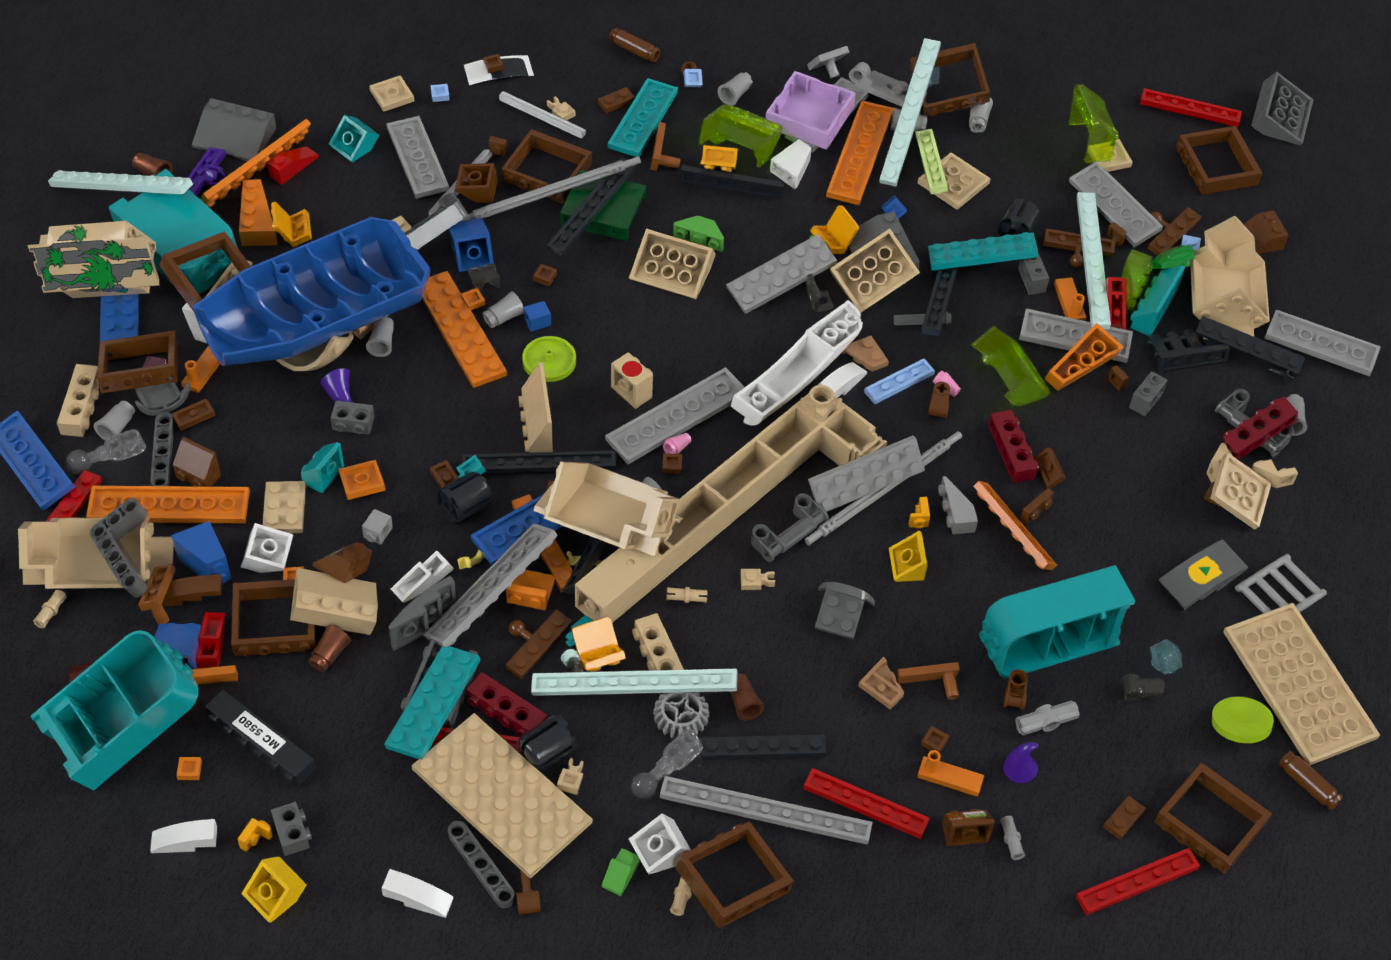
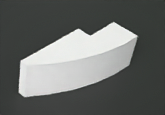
(844, 378)
(422, 577)
(184, 836)
(416, 893)

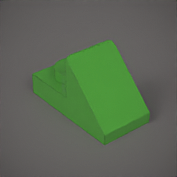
(620, 871)

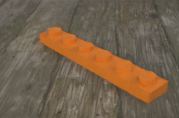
(1018, 530)
(552, 555)

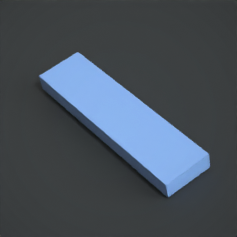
(899, 381)

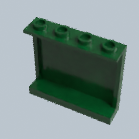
(616, 215)

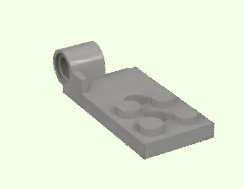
(879, 84)

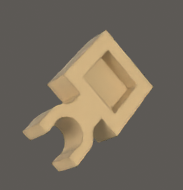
(561, 110)
(753, 579)
(570, 778)

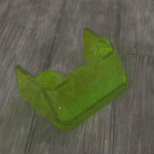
(1091, 110)
(742, 128)
(1013, 367)

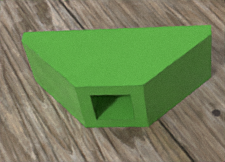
(699, 231)

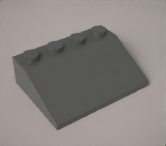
(1282, 110)
(234, 128)
(877, 226)

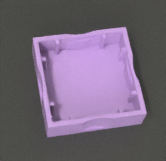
(811, 109)

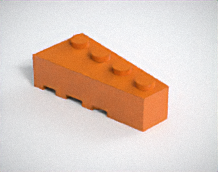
(255, 216)
(1086, 355)

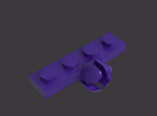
(207, 170)

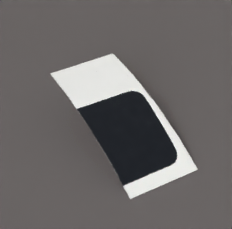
(513, 66)

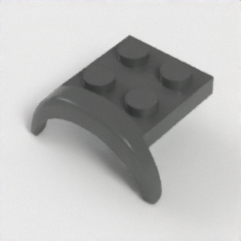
(160, 398)
(841, 608)

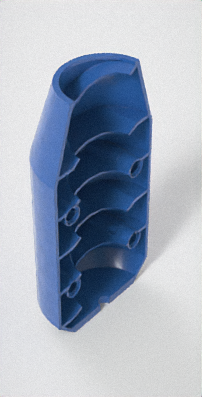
(313, 294)

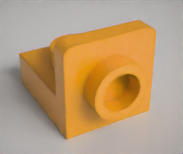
(922, 515)
(252, 832)

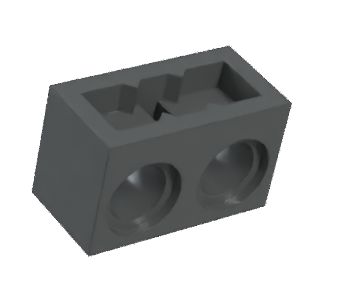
(1034, 275)
(1148, 393)
(352, 417)
(288, 829)

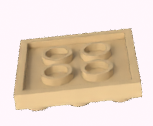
(961, 179)
(1240, 491)

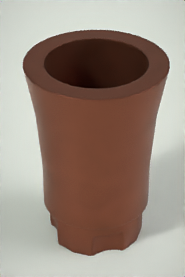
(150, 165)
(328, 648)
(746, 700)

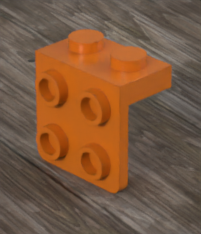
(531, 590)

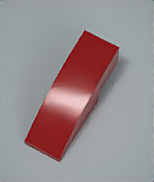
(211, 640)

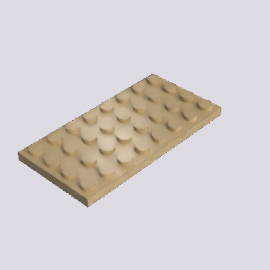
(1301, 684)
(502, 795)

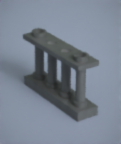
(428, 655)

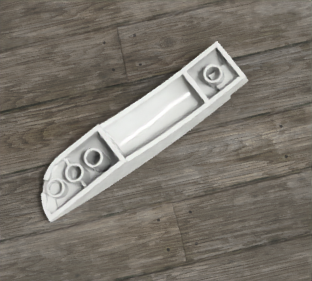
(799, 364)

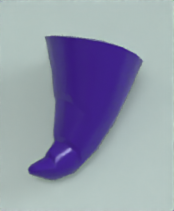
(337, 385)
(1020, 765)

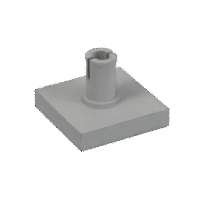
(829, 60)

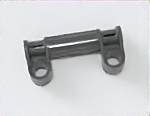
(1232, 410)
(810, 517)

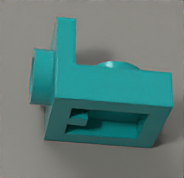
(471, 465)

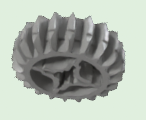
(674, 704)

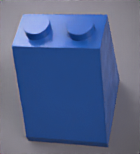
(470, 244)
(201, 551)
(183, 638)

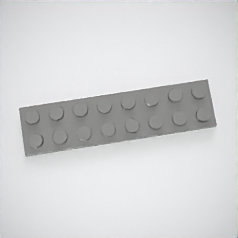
(674, 416)
(490, 585)

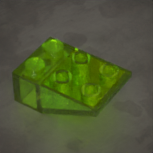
(1135, 272)

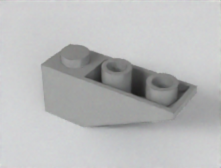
(959, 509)

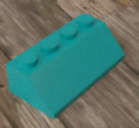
(1156, 300)

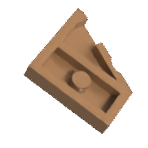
(867, 353)
(882, 684)

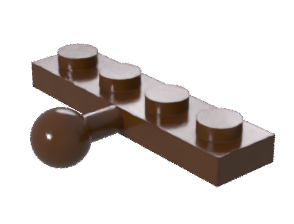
(1173, 232)
(1073, 242)
(537, 643)

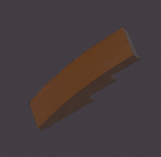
(192, 589)

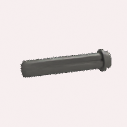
(916, 319)

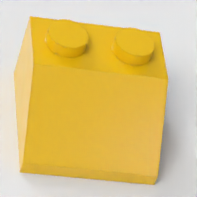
(273, 888)

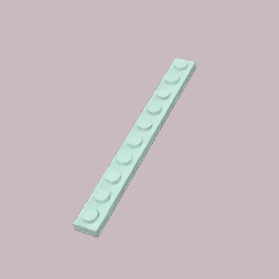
(910, 112)
(120, 182)
(1093, 260)
(634, 682)

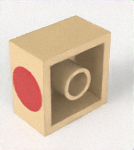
(631, 380)

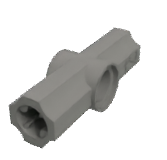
(1047, 717)

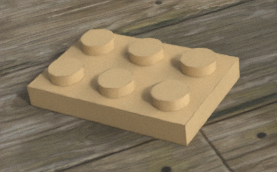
(285, 506)

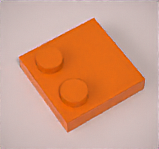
(361, 479)

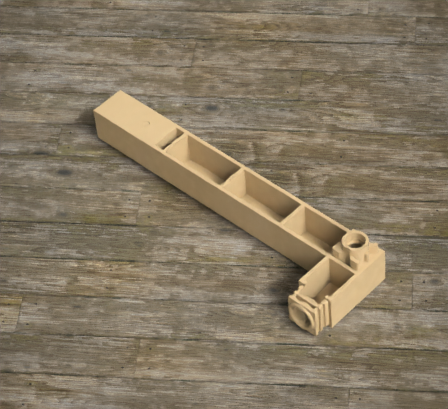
(725, 494)

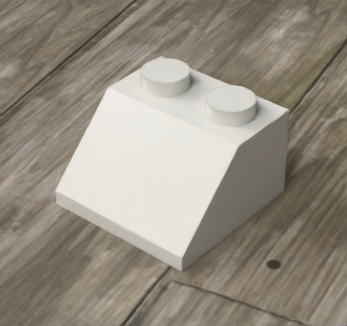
(266, 549)
(659, 844)

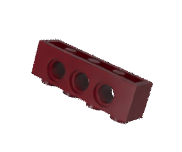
(1013, 446)
(1240, 447)
(486, 687)

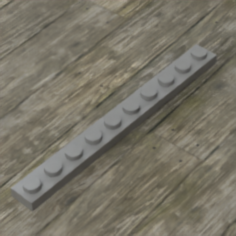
(766, 810)

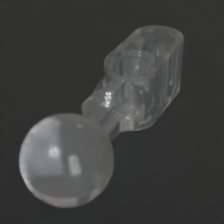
(115, 448)
(684, 746)

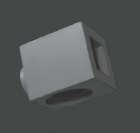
(377, 527)

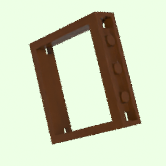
(952, 56)
(552, 146)
(1250, 176)
(171, 260)
(133, 347)
(267, 645)
(1231, 796)
(746, 905)

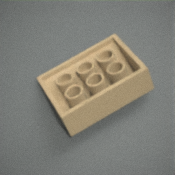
(672, 264)
(874, 270)
(536, 413)
(328, 601)

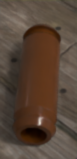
(634, 45)
(1310, 780)

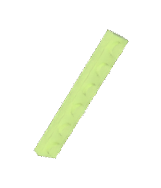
(931, 161)

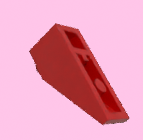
(289, 163)
(1117, 301)

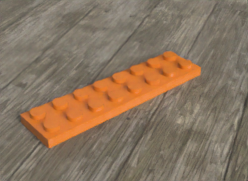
(859, 153)
(258, 163)
(462, 331)
(175, 503)

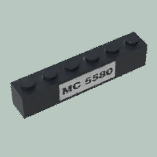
(260, 738)

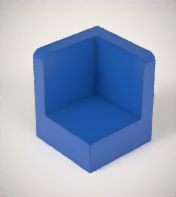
(894, 205)
(537, 316)

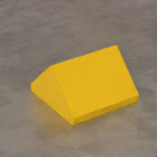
(909, 559)

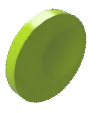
(555, 353)
(1242, 720)

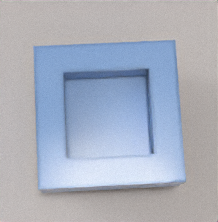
(693, 77)
(439, 92)
(1193, 241)

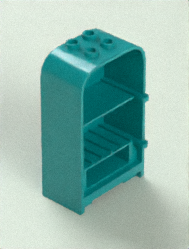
(176, 223)
(1056, 621)
(118, 706)

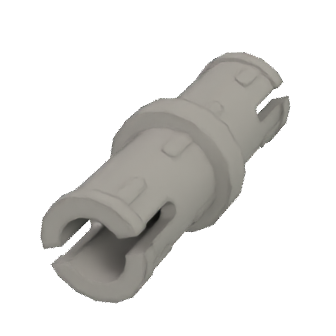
(1012, 837)

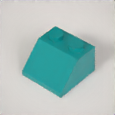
(353, 138)
(323, 467)

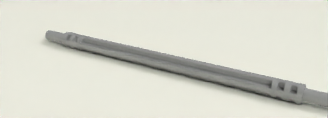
(552, 189)
(866, 500)

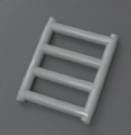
(1272, 569)

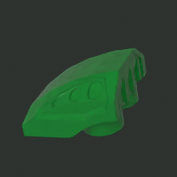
(1174, 257)

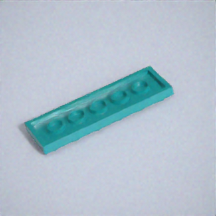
(642, 118)
(983, 251)
(432, 702)

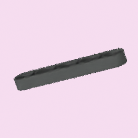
(159, 444)
(481, 873)

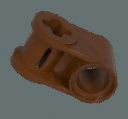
(940, 400)
(1016, 693)

